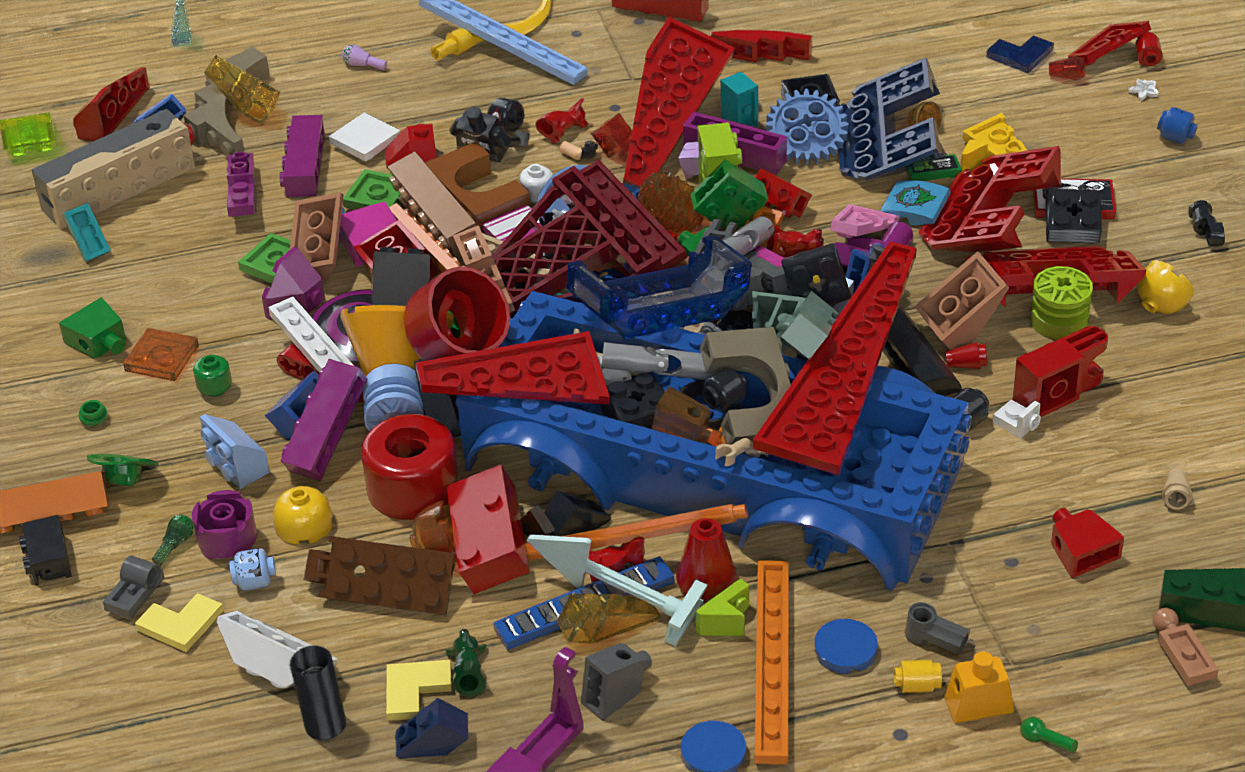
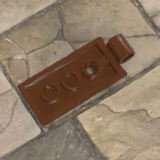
(392, 577)

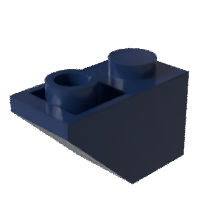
(432, 731)

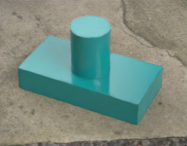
(86, 232)

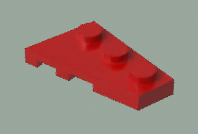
(1110, 39)

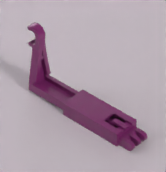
(555, 731)

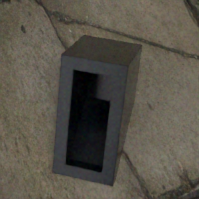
(574, 514)

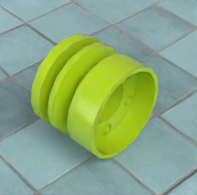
(1060, 302)

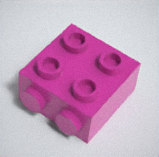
(362, 224)

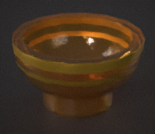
(925, 111)

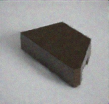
(536, 522)

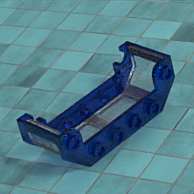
(666, 297)

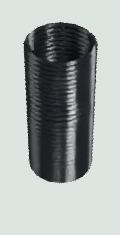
(318, 692)

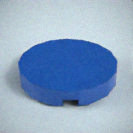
(845, 645)
(713, 747)

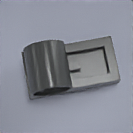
(137, 583)

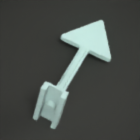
(571, 559)

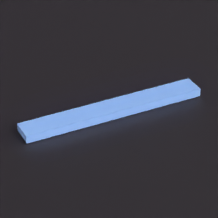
(507, 39)

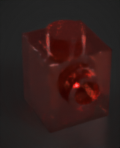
(613, 136)

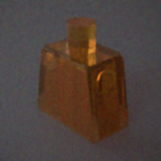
(684, 418)

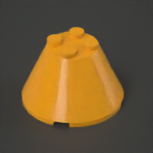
(380, 336)

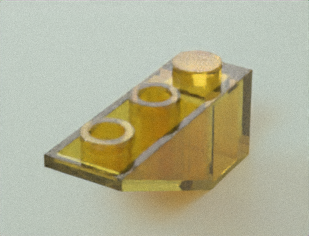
(243, 90)
(603, 616)

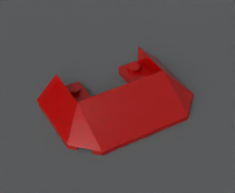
(976, 209)
(1106, 270)

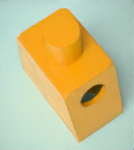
(979, 689)

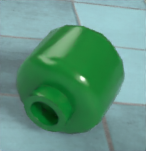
(212, 375)

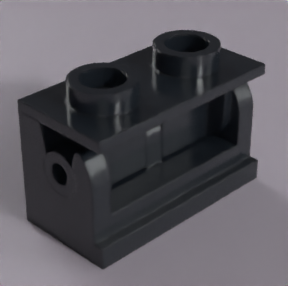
(45, 548)

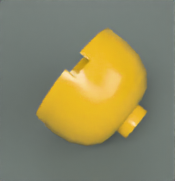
(1163, 290)
(302, 515)

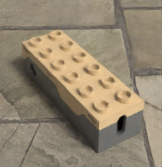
(115, 166)

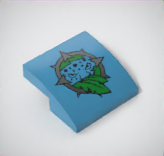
(917, 201)

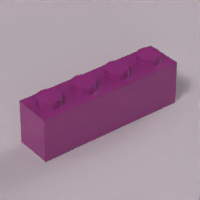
(757, 146)
(303, 156)
(323, 419)

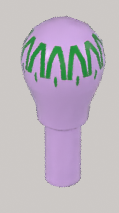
(356, 56)

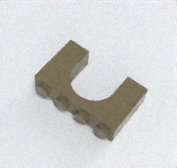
(753, 352)

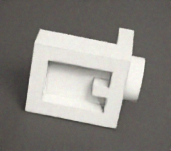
(1018, 418)

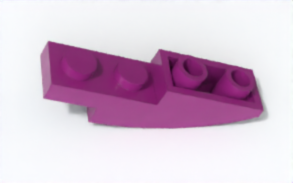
(241, 184)

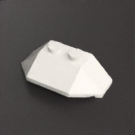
(260, 647)

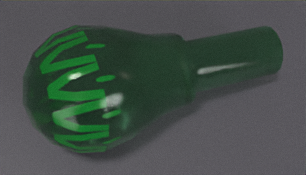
(177, 531)

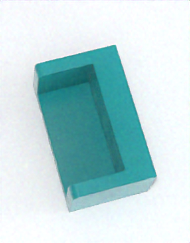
(739, 100)

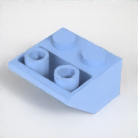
(233, 451)

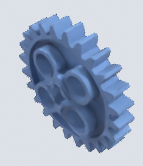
(808, 126)

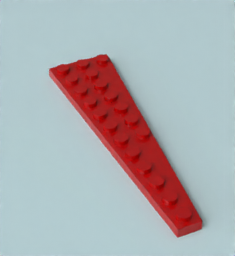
(827, 396)

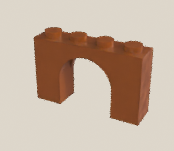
(467, 166)

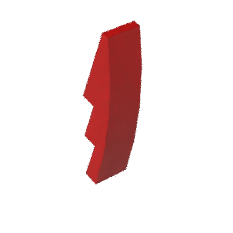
(766, 44)

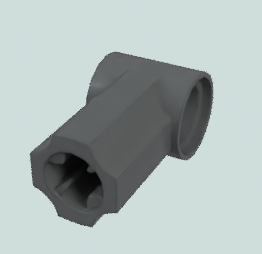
(926, 627)

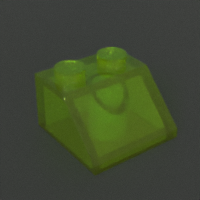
(28, 133)

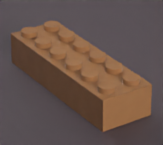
(429, 202)

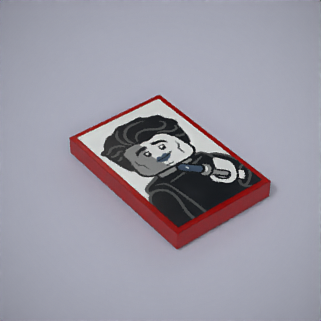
(1108, 208)

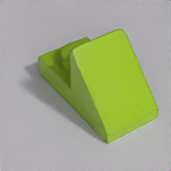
(724, 612)

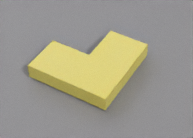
(181, 628)
(410, 680)

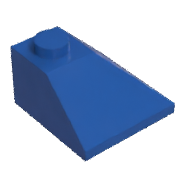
(291, 406)

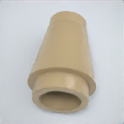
(1177, 490)

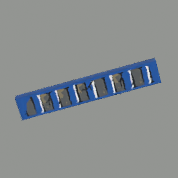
(542, 617)

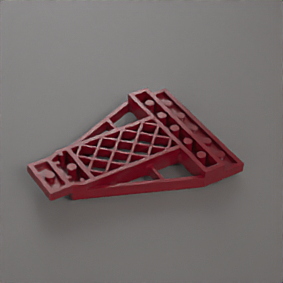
(611, 214)

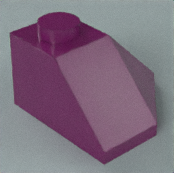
(295, 279)

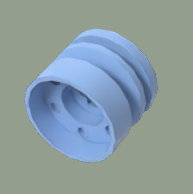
(390, 393)

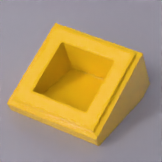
(973, 154)

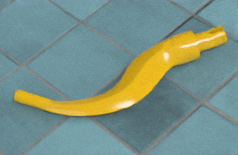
(462, 40)

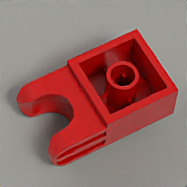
(1060, 370)

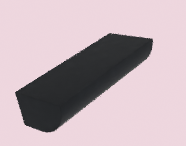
(914, 355)

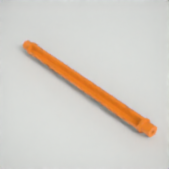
(653, 527)

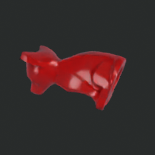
(557, 122)
(793, 242)
(616, 556)

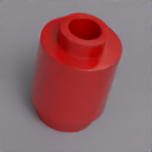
(1148, 49)

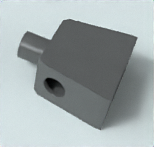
(612, 678)

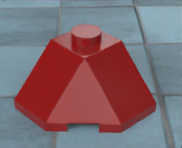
(412, 139)

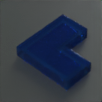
(1021, 58)

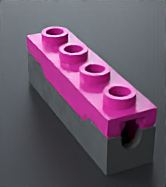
(774, 276)

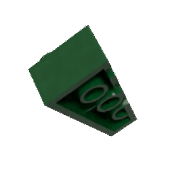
(1206, 596)

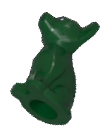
(468, 675)

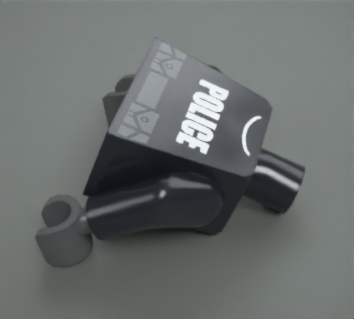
(486, 131)

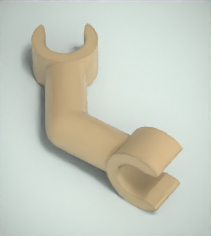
(735, 449)

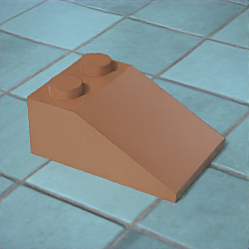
(963, 302)

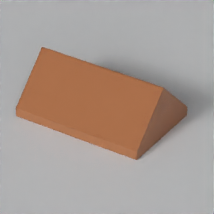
(317, 231)

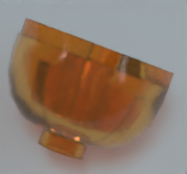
(433, 529)

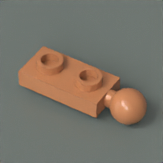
(1184, 648)

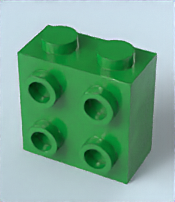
(729, 195)

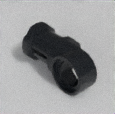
(1206, 224)

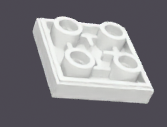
(364, 136)

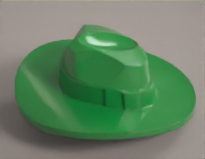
(121, 468)

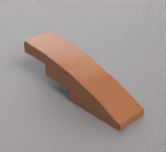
(478, 256)

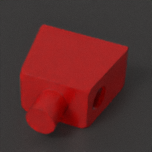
(1084, 541)

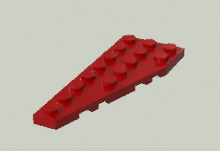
(674, 84)

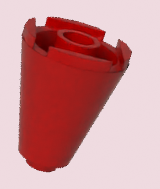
(706, 560)

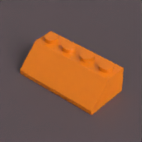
(57, 497)

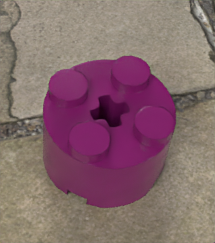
(224, 524)

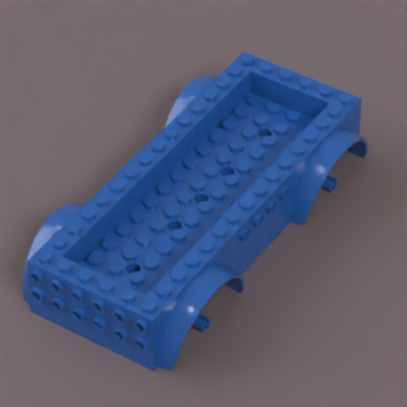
(880, 503)

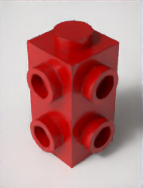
(783, 194)

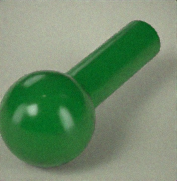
(1034, 730)

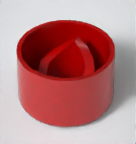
(474, 302)
(408, 464)

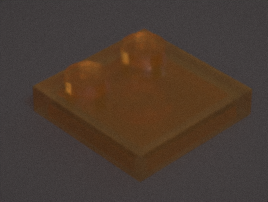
(161, 354)

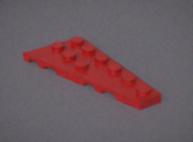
(538, 370)

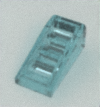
(181, 28)

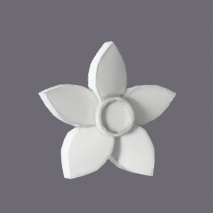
(1144, 88)

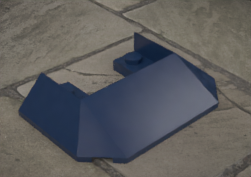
(872, 143)

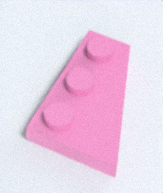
(859, 221)

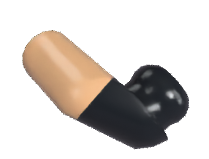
(578, 153)

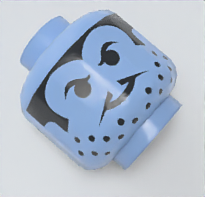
(252, 569)

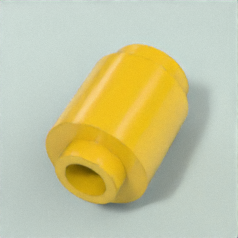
(917, 676)

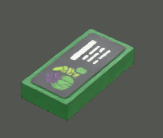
(941, 168)

